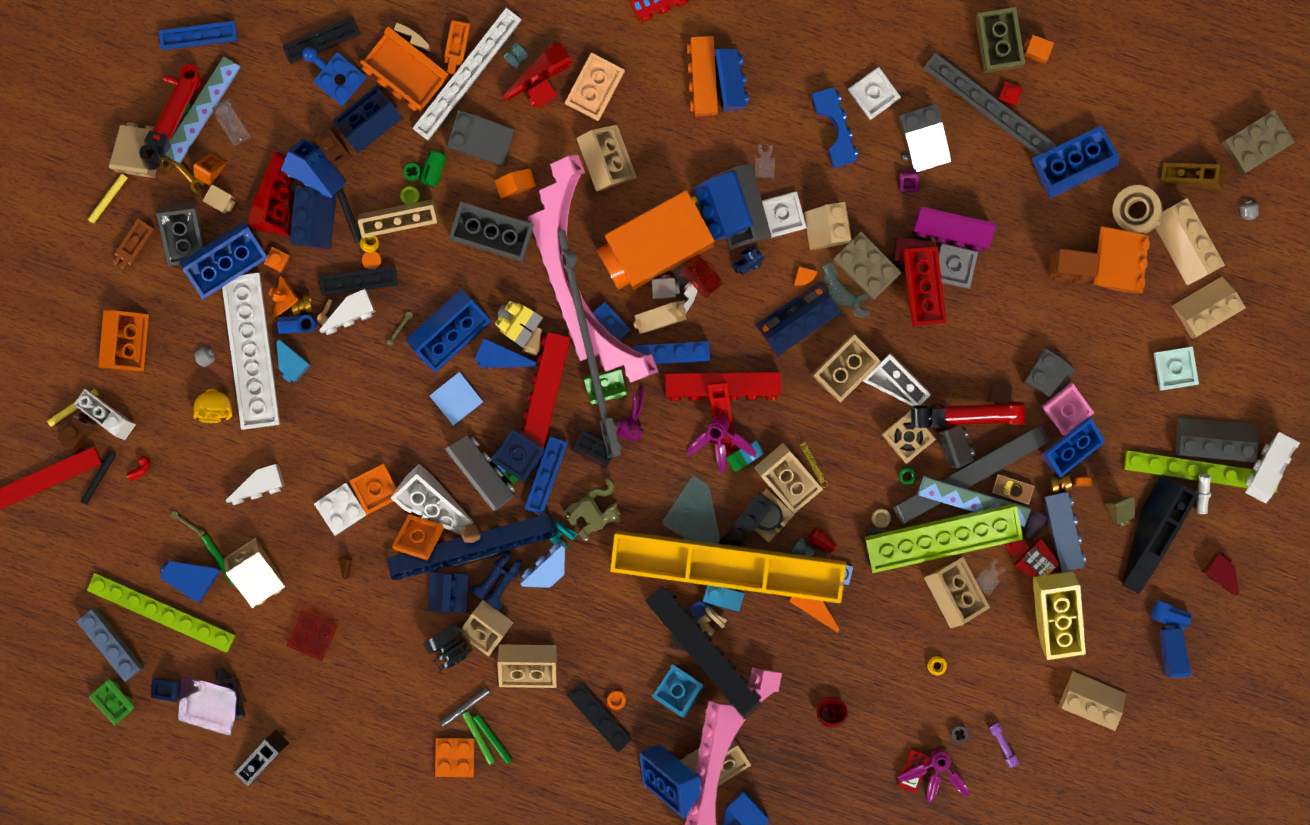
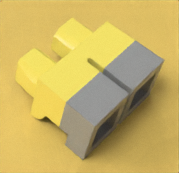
(512, 327)

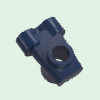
(751, 260)

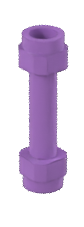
(1011, 759)

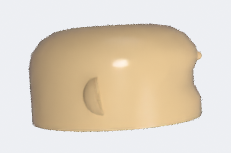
(1135, 194)

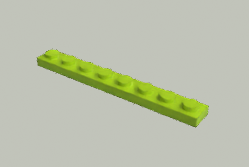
(1187, 469)
(161, 612)

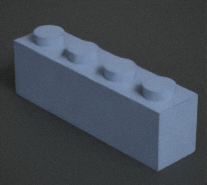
(1063, 531)
(110, 644)

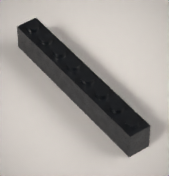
(703, 652)

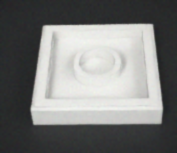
(874, 93)
(784, 214)

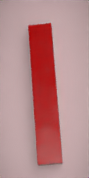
(49, 477)

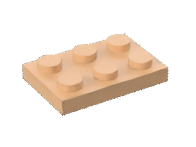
(594, 87)

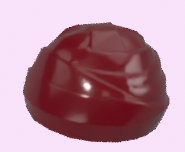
(832, 712)

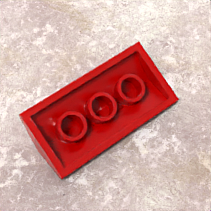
(924, 286)

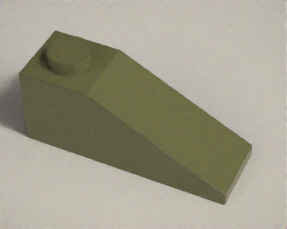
(1121, 510)

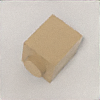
(219, 199)

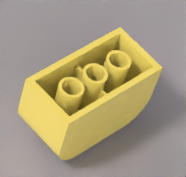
(1059, 615)

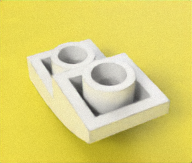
(690, 294)

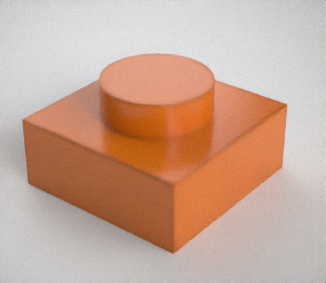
(277, 259)

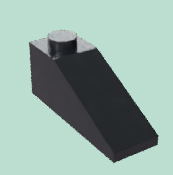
(261, 757)

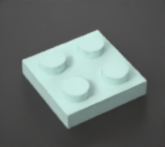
(1176, 368)

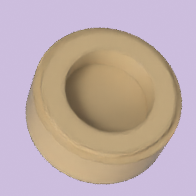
(881, 518)

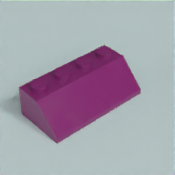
(953, 228)

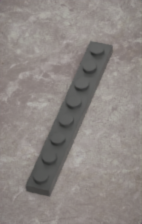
(988, 105)

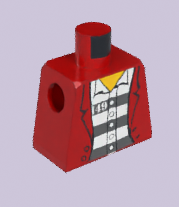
(1037, 560)

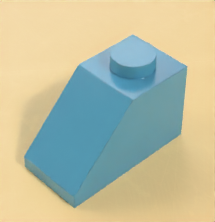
(290, 362)
(723, 597)

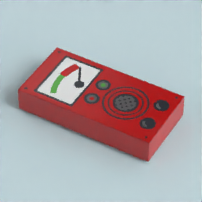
(914, 759)

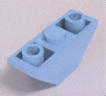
(547, 568)

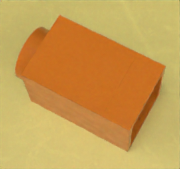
(655, 242)

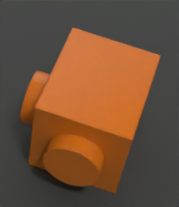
(1037, 48)

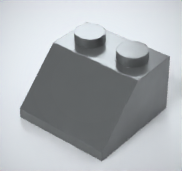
(1049, 374)

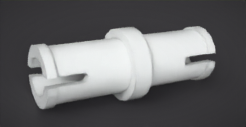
(1204, 494)

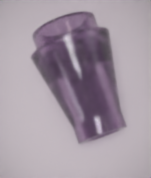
(1035, 523)

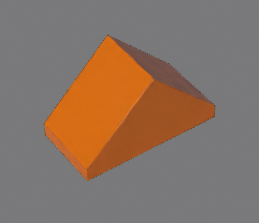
(208, 168)
(515, 183)

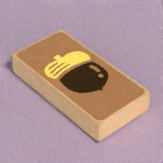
(1012, 489)

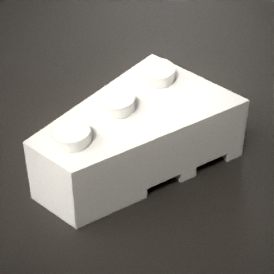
(897, 381)
(1271, 467)

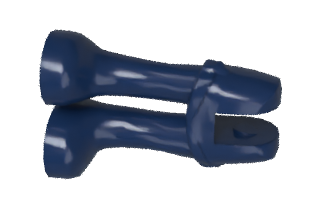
(494, 598)

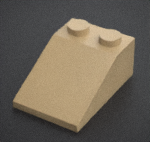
(788, 478)

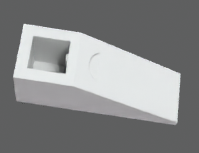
(352, 308)
(104, 415)
(260, 481)

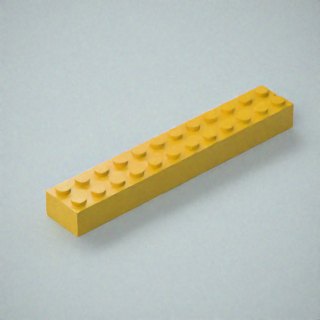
(728, 566)

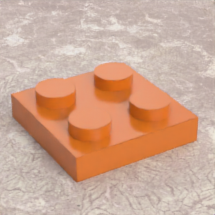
(374, 488)
(418, 537)
(454, 757)

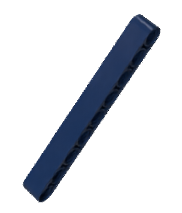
(458, 551)

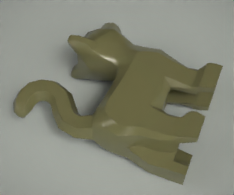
(591, 512)

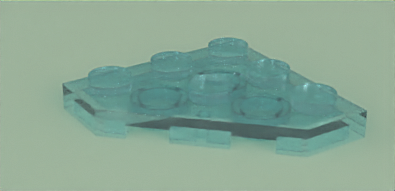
(694, 513)

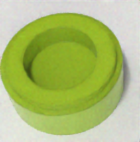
(410, 195)

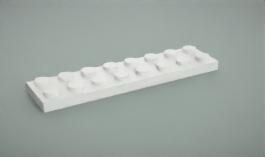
(251, 352)

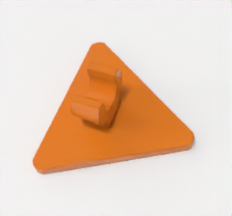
(283, 297)

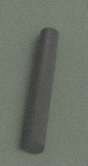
(465, 706)

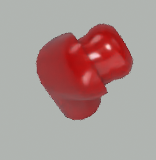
(141, 470)

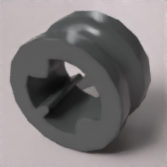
(953, 735)

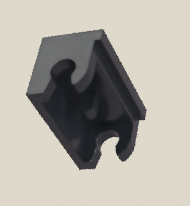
(591, 449)

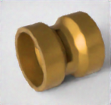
(302, 304)
(1059, 484)

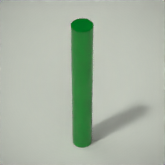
(216, 555)
(492, 738)

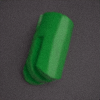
(433, 168)

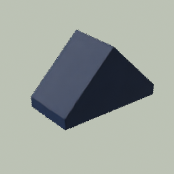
(166, 689)

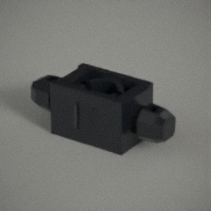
(221, 674)

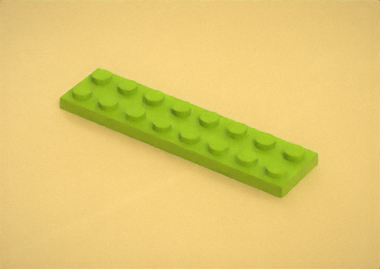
(944, 538)

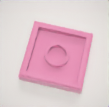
(1067, 409)

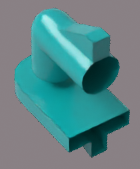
(562, 529)

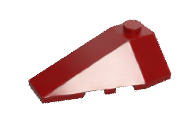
(545, 67)
(273, 202)

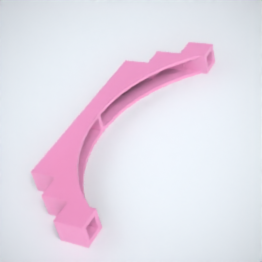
(546, 226)
(719, 730)

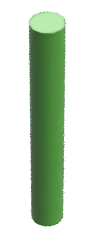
(478, 737)

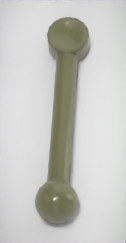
(408, 315)
(175, 515)

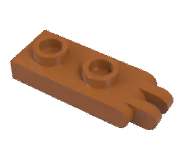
(133, 243)

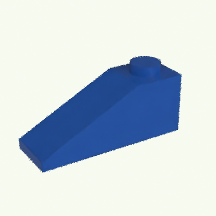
(499, 357)

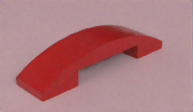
(721, 406)

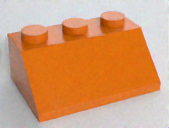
(123, 340)

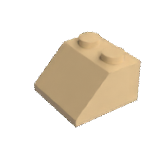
(486, 628)

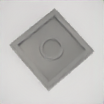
(957, 265)

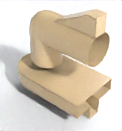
(703, 621)

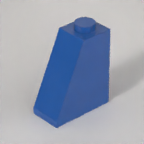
(190, 578)
(1174, 652)

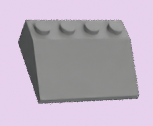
(480, 472)

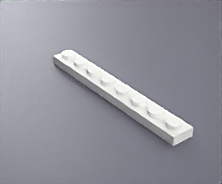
(467, 74)

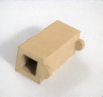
(660, 317)

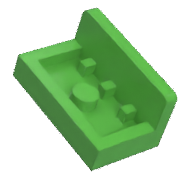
(612, 385)
(112, 701)

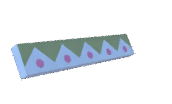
(202, 109)
(965, 498)

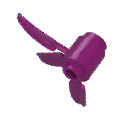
(629, 428)
(716, 431)
(935, 779)

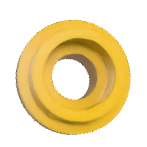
(372, 240)
(943, 665)

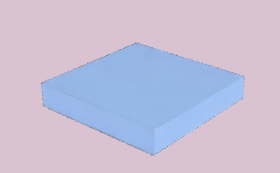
(456, 398)

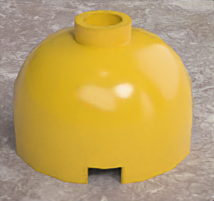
(212, 406)

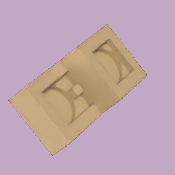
(416, 40)

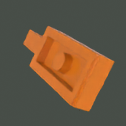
(456, 45)

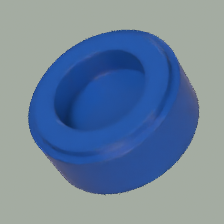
(698, 609)

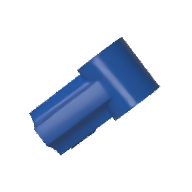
(294, 324)
(1167, 614)

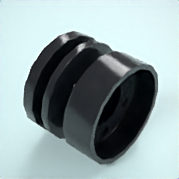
(448, 646)

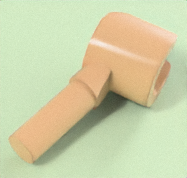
(322, 318)

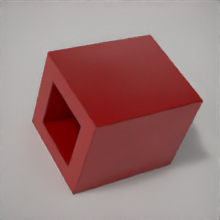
(541, 95)

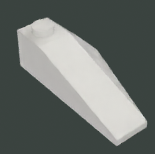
(426, 497)

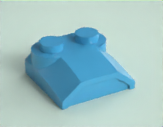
(679, 691)

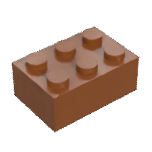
(1073, 265)

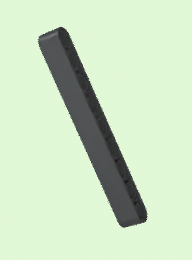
(976, 471)

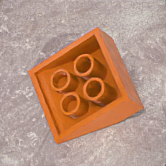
(1122, 260)

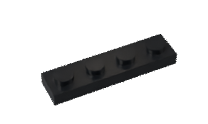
(322, 39)
(358, 281)
(748, 521)
(599, 717)

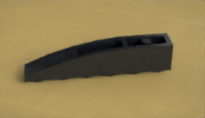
(1156, 530)

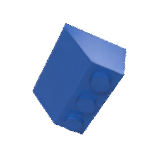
(731, 79)
(723, 206)
(1073, 447)

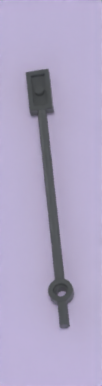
(607, 424)

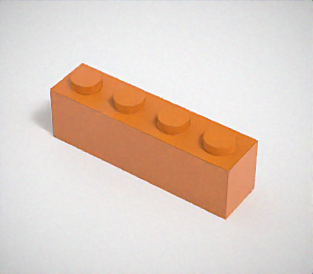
(703, 76)

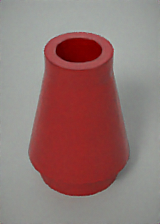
(821, 540)

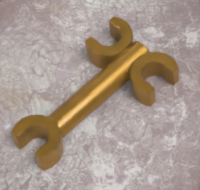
(184, 171)

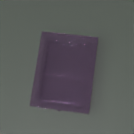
(207, 705)

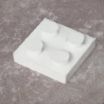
(340, 509)

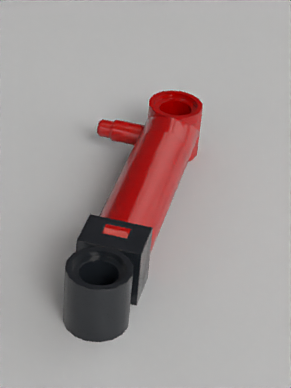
(158, 140)
(939, 416)

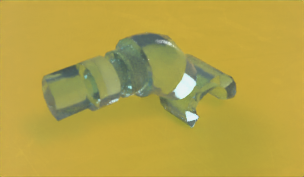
(841, 295)

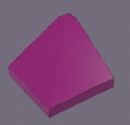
(908, 181)

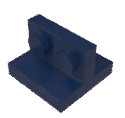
(518, 455)
(448, 592)

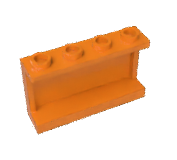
(404, 70)

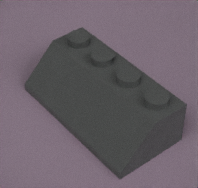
(760, 230)
(491, 232)
(1216, 440)

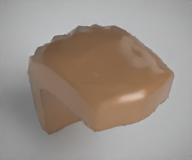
(469, 533)

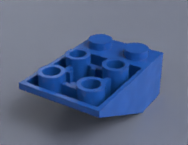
(311, 166)

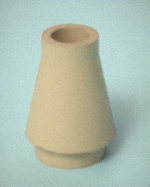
(533, 345)

